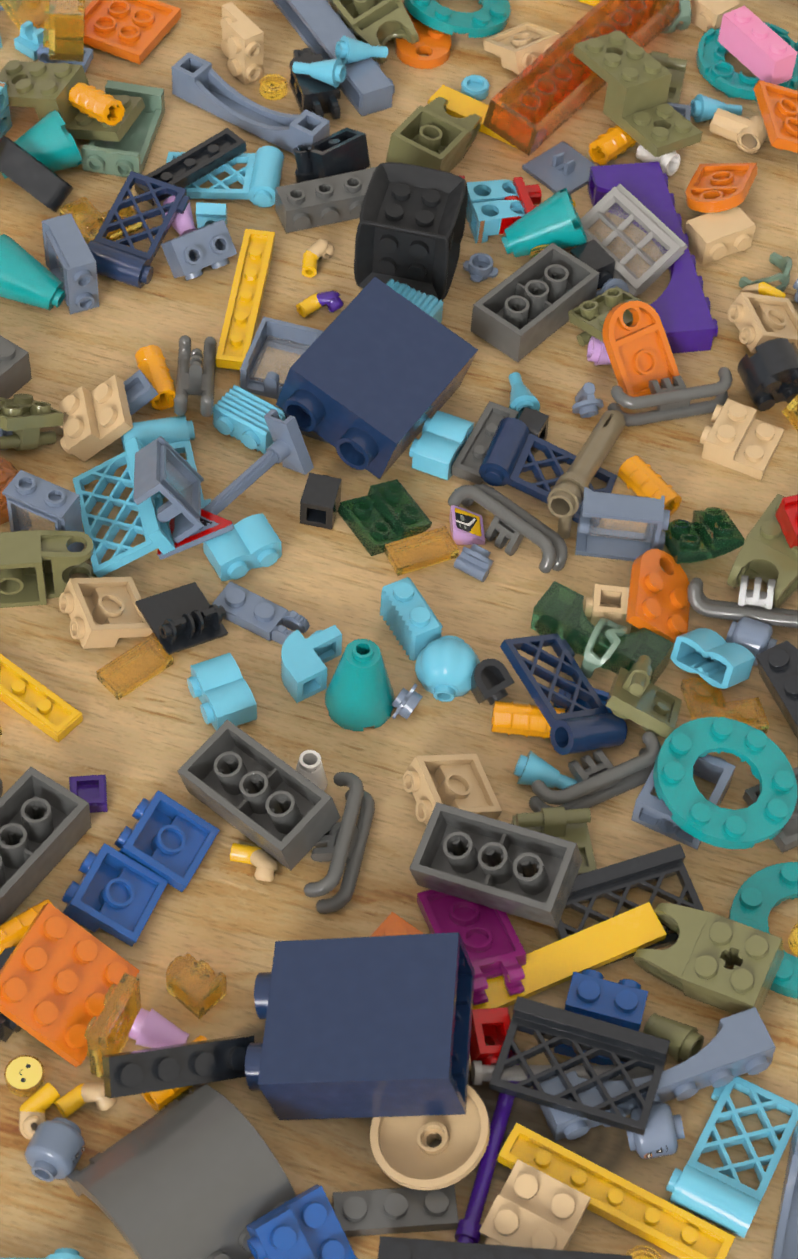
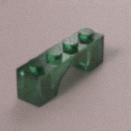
(562, 613)

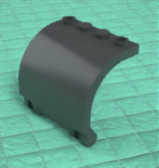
(187, 1180)

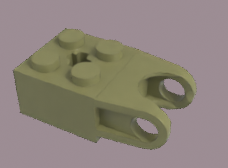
(376, 21)
(433, 137)
(768, 556)
(39, 565)
(703, 953)

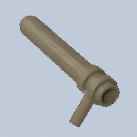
(568, 490)

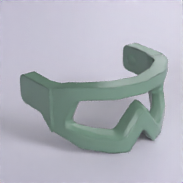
(684, 16)
(783, 263)
(612, 631)

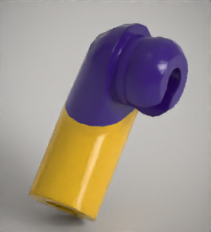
(318, 300)

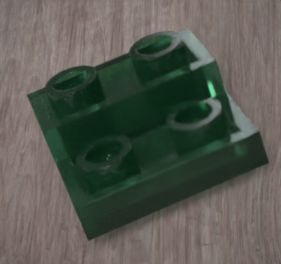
(384, 516)
(704, 538)

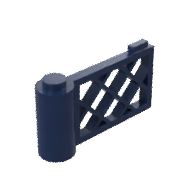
(125, 262)
(507, 459)
(579, 727)

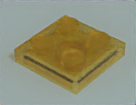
(111, 1029)

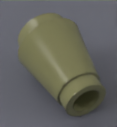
(683, 1038)

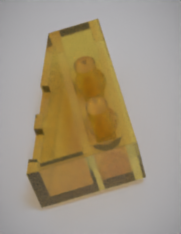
(65, 30)

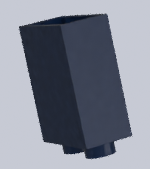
(375, 378)
(364, 1027)

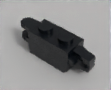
(310, 92)

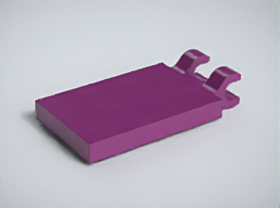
(486, 937)

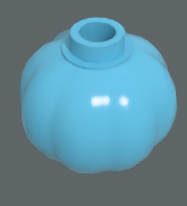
(446, 667)

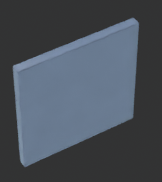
(560, 168)

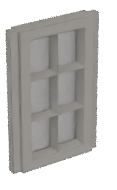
(632, 238)

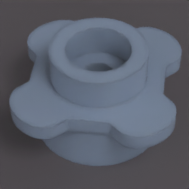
(480, 267)
(406, 702)

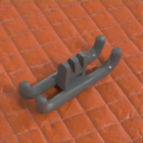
(190, 377)
(672, 400)
(513, 525)
(751, 604)
(599, 780)
(343, 845)

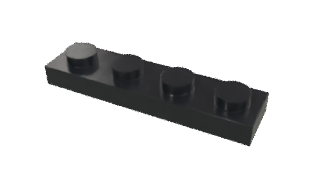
(197, 162)
(175, 1066)

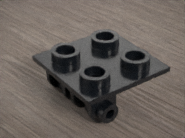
(182, 618)

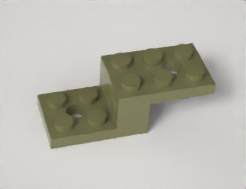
(48, 88)
(637, 93)

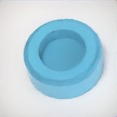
(475, 87)

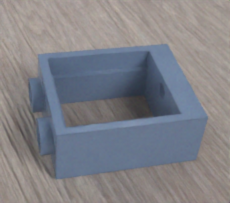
(655, 814)

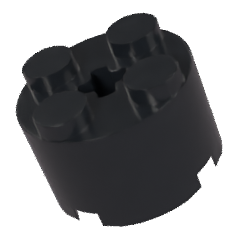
(771, 373)

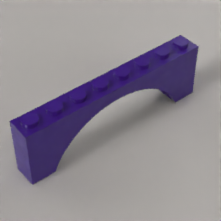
(683, 303)

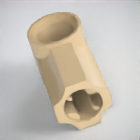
(747, 133)

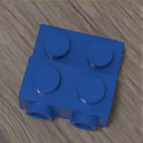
(167, 839)
(113, 894)
(606, 1001)
(300, 1230)

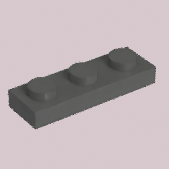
(474, 450)
(395, 1211)

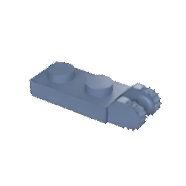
(259, 614)

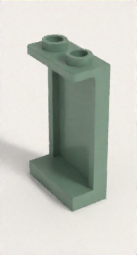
(134, 148)

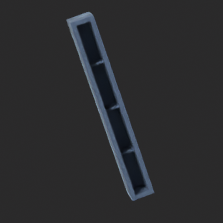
(320, 30)

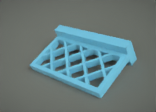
(156, 533)

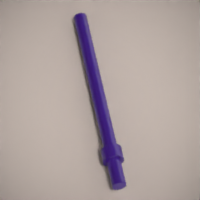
(469, 1227)

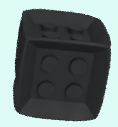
(411, 228)

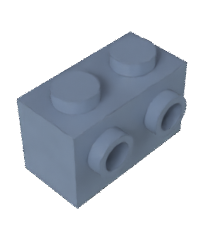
(199, 249)

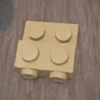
(242, 44)
(520, 45)
(763, 319)
(94, 418)
(740, 439)
(103, 610)
(450, 780)
(534, 1211)

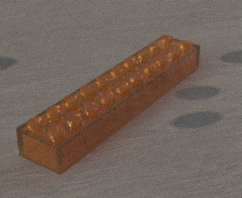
(559, 82)

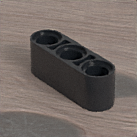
(32, 175)

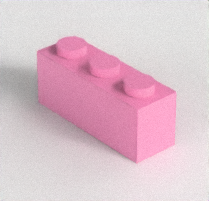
(757, 46)

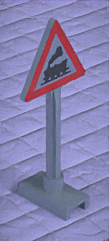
(287, 448)

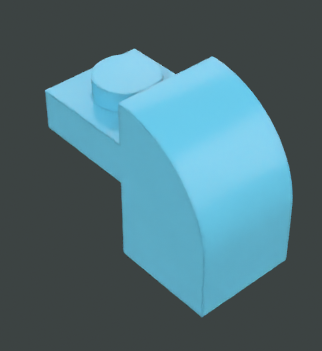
(304, 660)

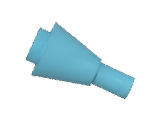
(353, 50)
(327, 71)
(705, 107)
(521, 395)
(535, 768)

